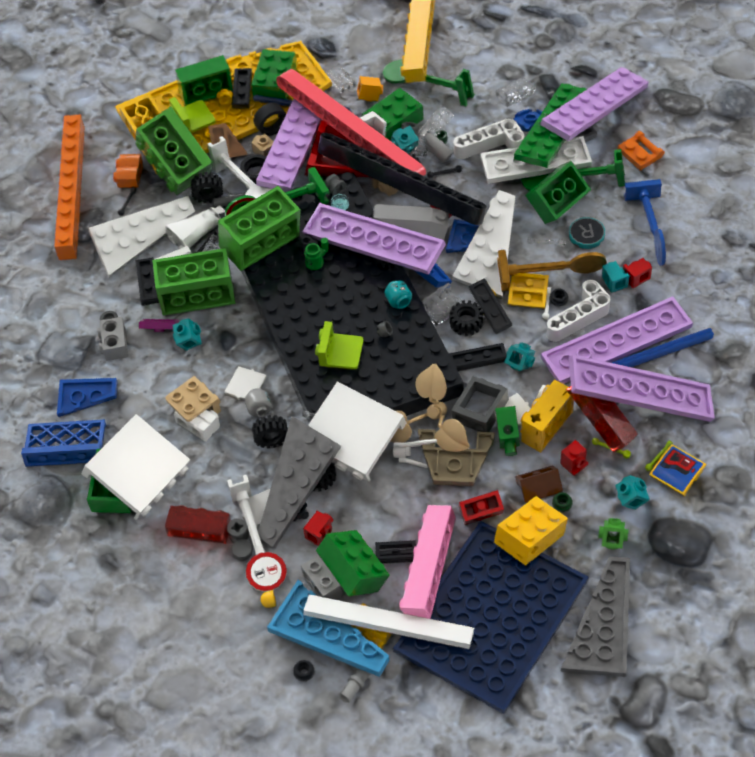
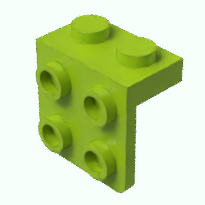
(194, 116)
(338, 349)

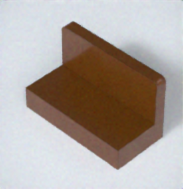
(540, 483)

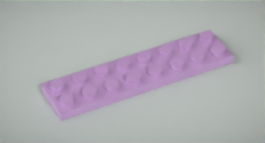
(594, 103)
(289, 148)
(375, 238)
(620, 337)
(640, 388)

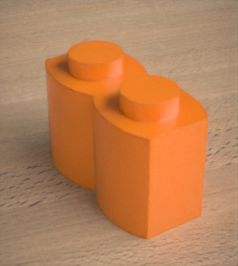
(128, 170)

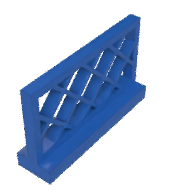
(64, 452)

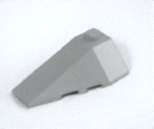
(418, 219)

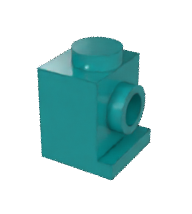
(614, 277)

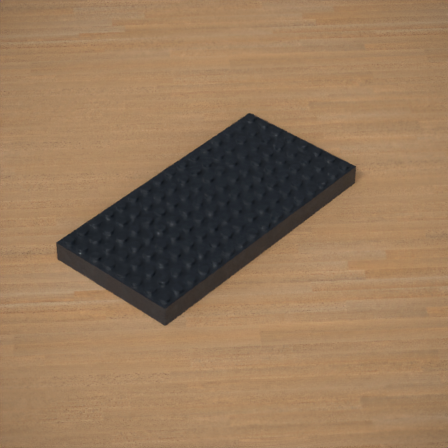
(352, 297)

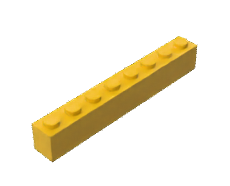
(417, 40)

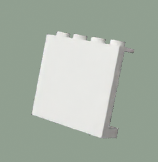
(358, 426)
(137, 465)

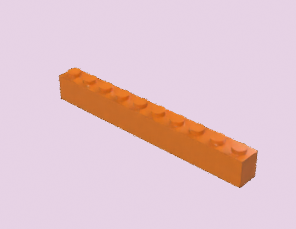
(69, 188)

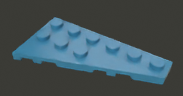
(325, 636)

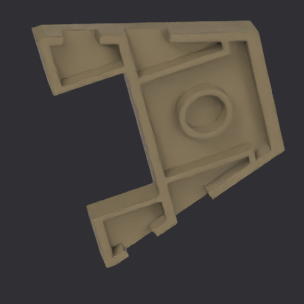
(455, 467)

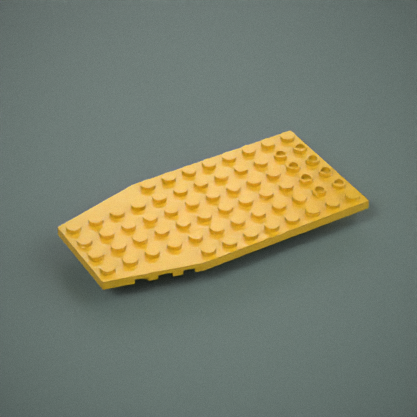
(240, 121)

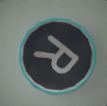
(587, 232)

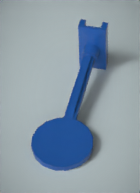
(644, 191)

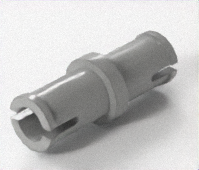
(355, 683)

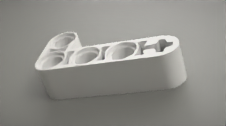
(487, 138)
(592, 308)

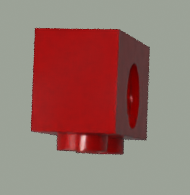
(481, 507)

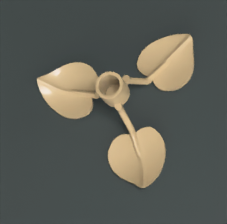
(452, 433)

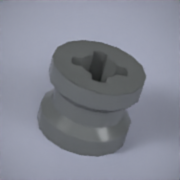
(335, 185)
(237, 530)

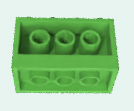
(172, 150)
(259, 228)
(193, 281)

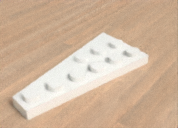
(131, 235)
(491, 236)

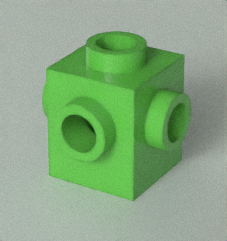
(610, 540)

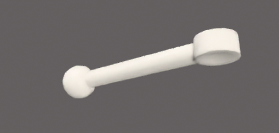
(546, 315)

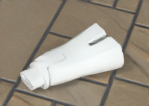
(192, 229)

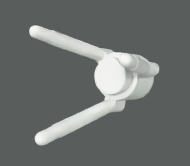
(402, 450)

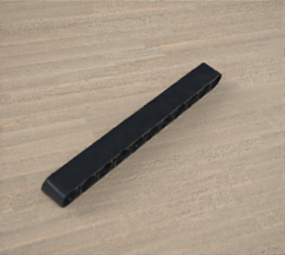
(402, 178)

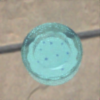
(340, 201)

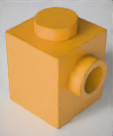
(369, 88)

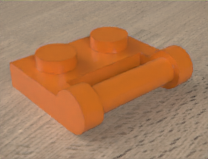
(636, 154)

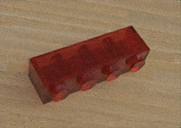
(606, 419)

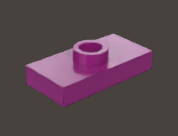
(158, 325)

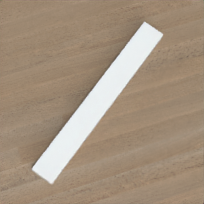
(389, 621)

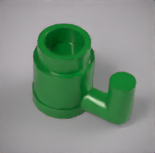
(314, 254)

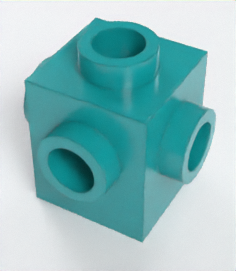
(405, 139)
(187, 334)
(515, 359)
(632, 492)

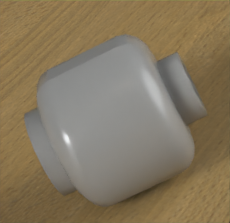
(258, 402)

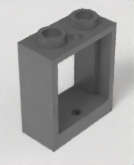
(475, 420)

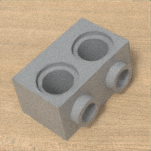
(113, 338)
(321, 579)

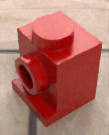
(638, 272)
(574, 458)
(318, 527)

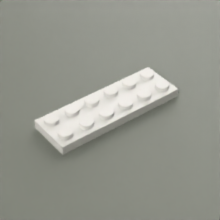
(501, 165)

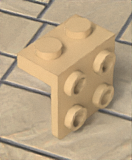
(193, 399)

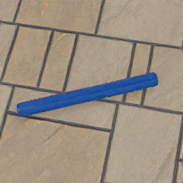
(666, 348)

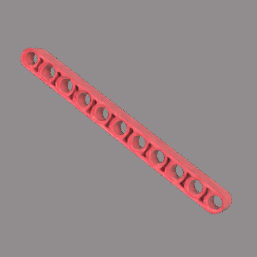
(344, 120)

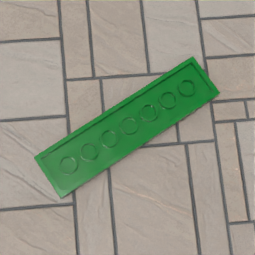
(540, 143)

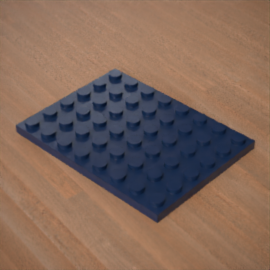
(512, 616)

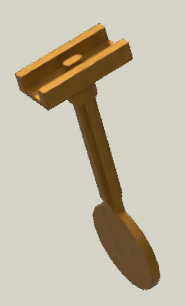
(581, 264)

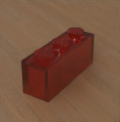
(197, 524)

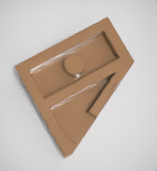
(234, 147)

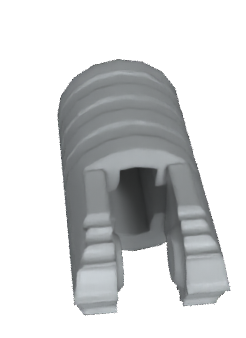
(438, 148)

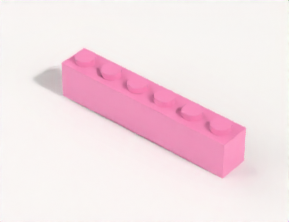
(428, 561)

